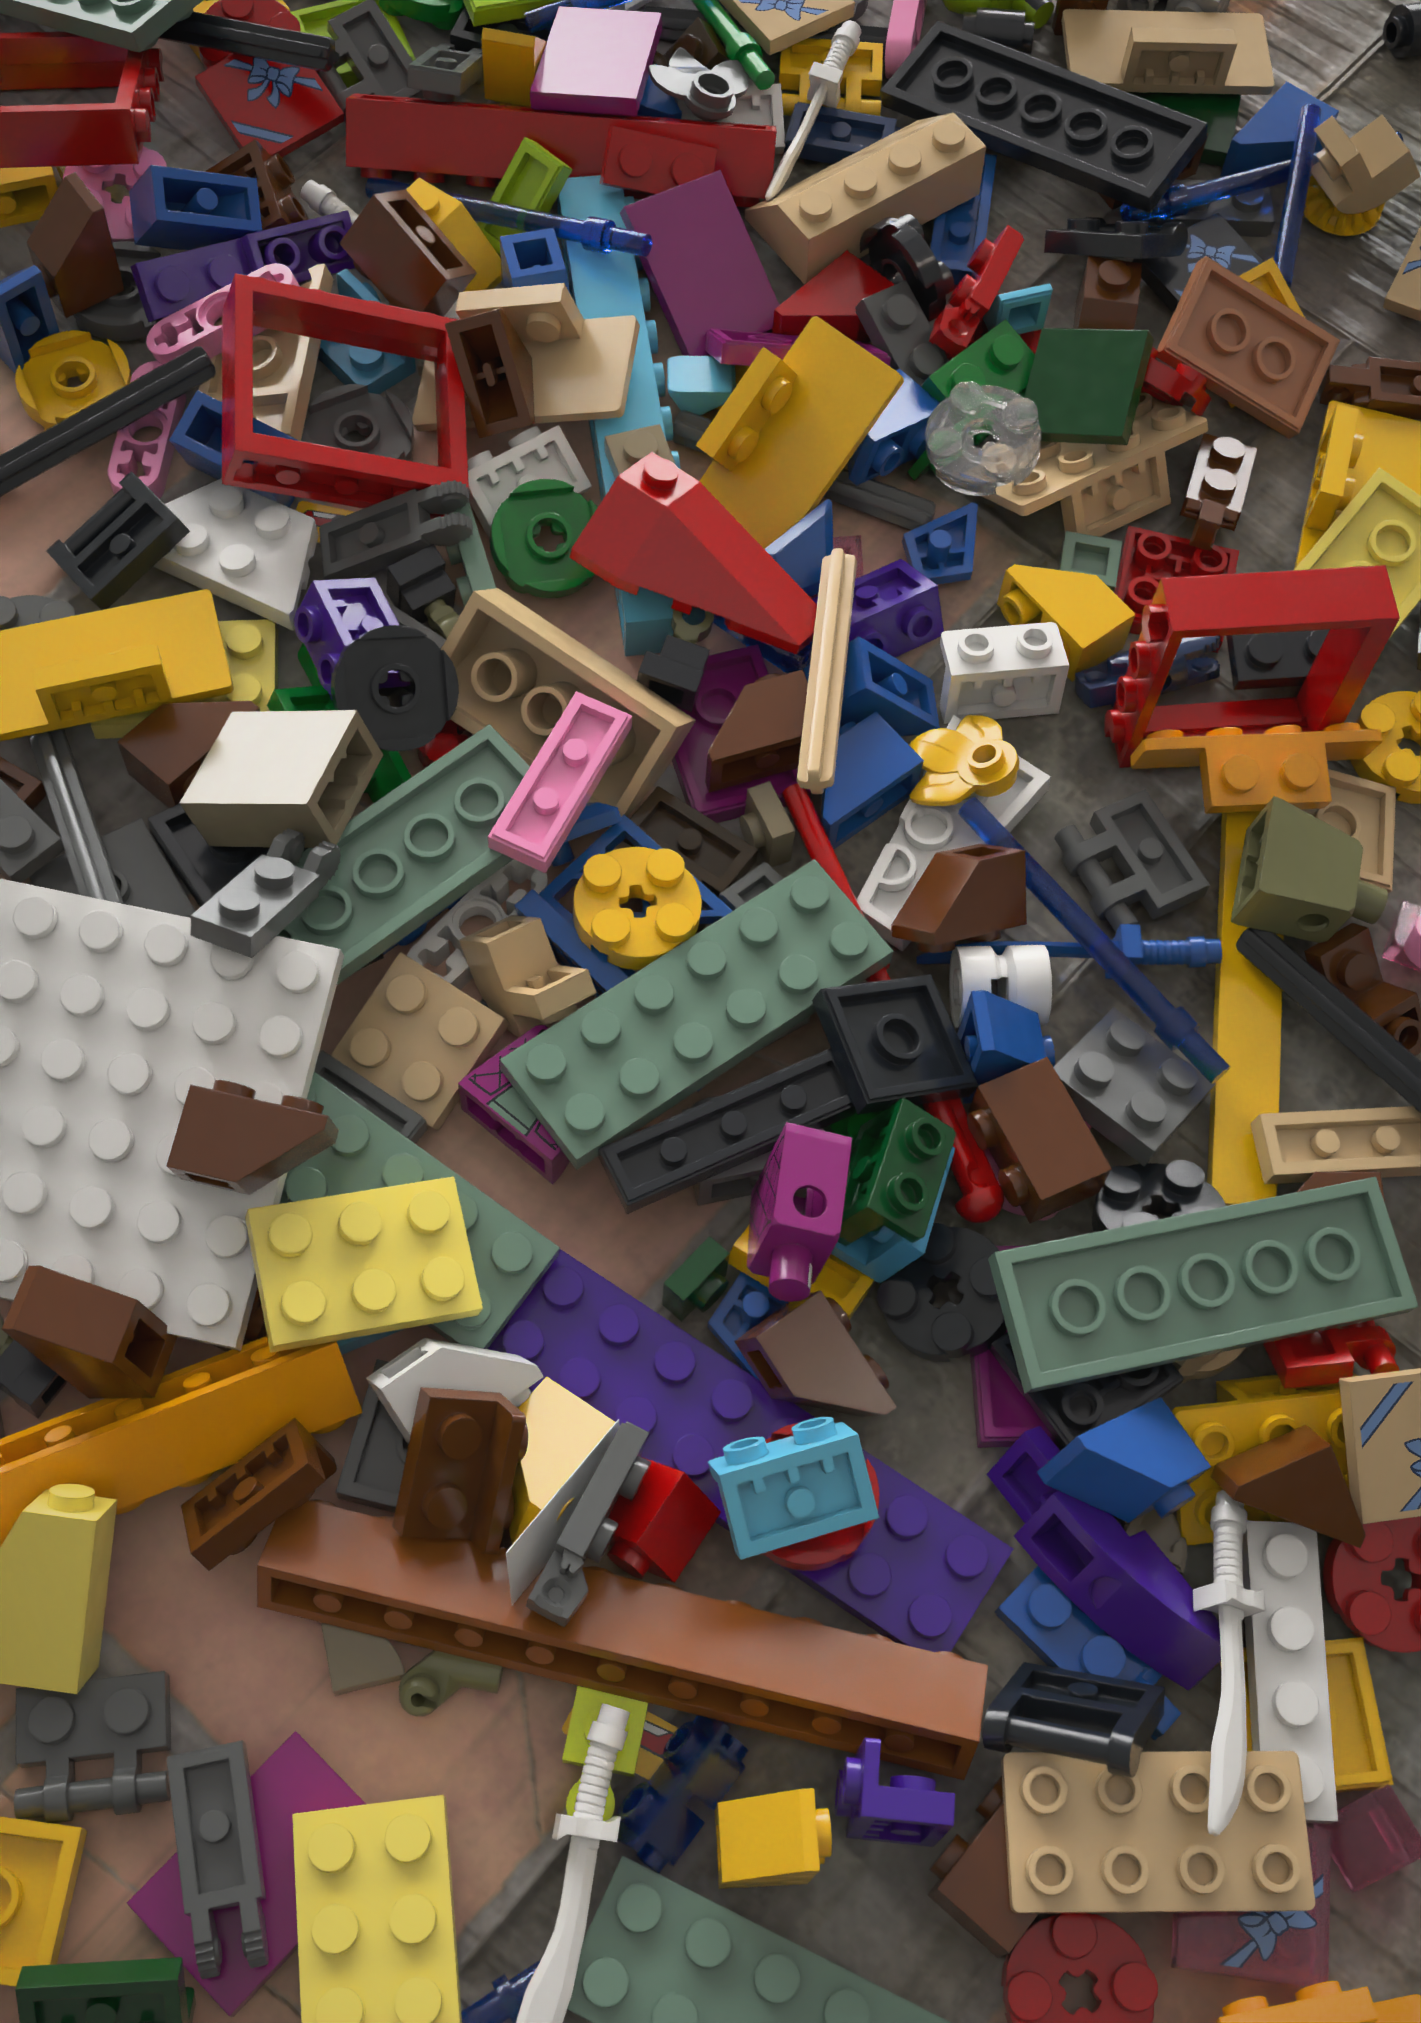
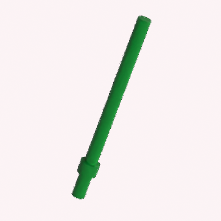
(738, 44)

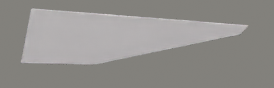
(538, 1541)

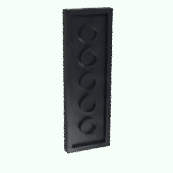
(1047, 115)

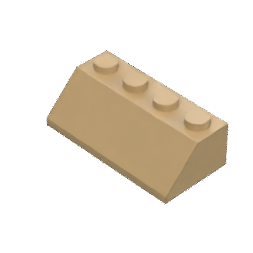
(911, 172)
(524, 673)

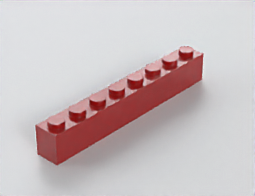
(483, 138)

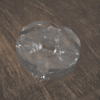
(983, 410)

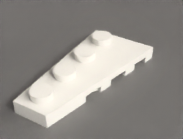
(932, 830)

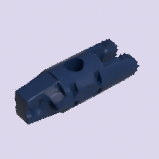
(1098, 683)

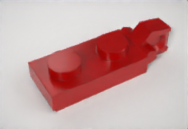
(976, 292)

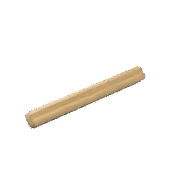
(827, 672)

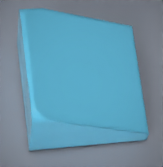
(1021, 308)
(699, 382)

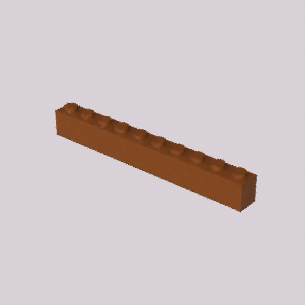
(630, 1640)

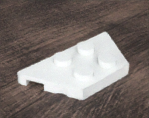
(243, 549)

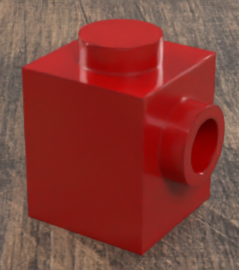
(661, 1524)

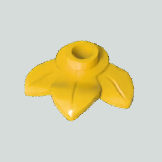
(964, 762)

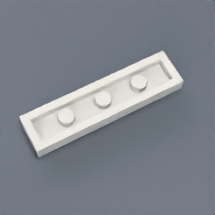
(1290, 1657)

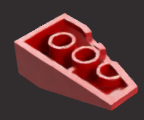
(681, 542)

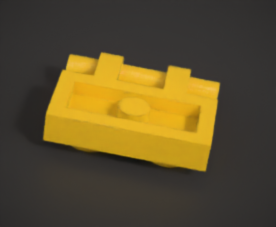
(860, 76)

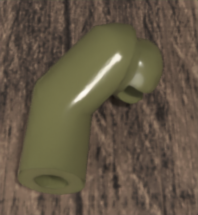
(440, 1676)

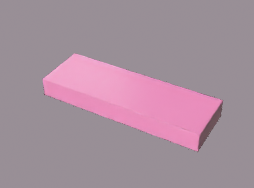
(560, 782)

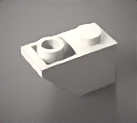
(449, 1366)

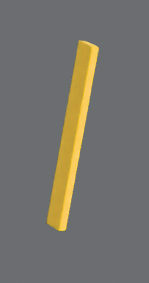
(1245, 1037)

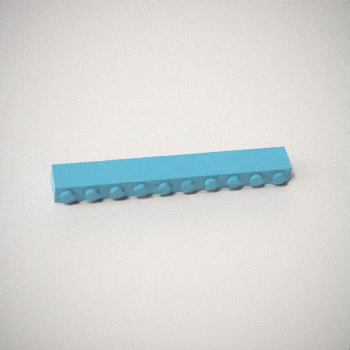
(611, 288)

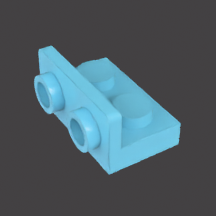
(793, 1486)

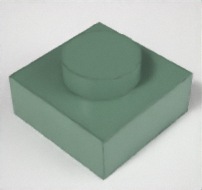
(1091, 556)

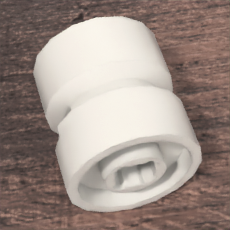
(1020, 972)

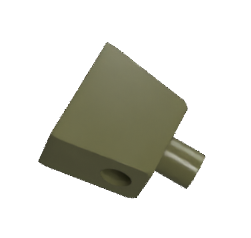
(1301, 876)

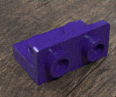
(895, 609)
(336, 615)
(901, 1813)

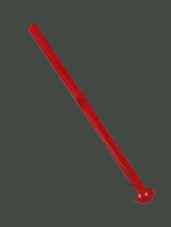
(980, 1189)

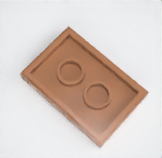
(1248, 347)

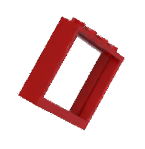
(76, 132)
(322, 470)
(1349, 602)

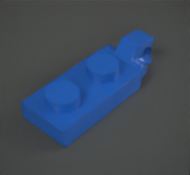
(1071, 1640)

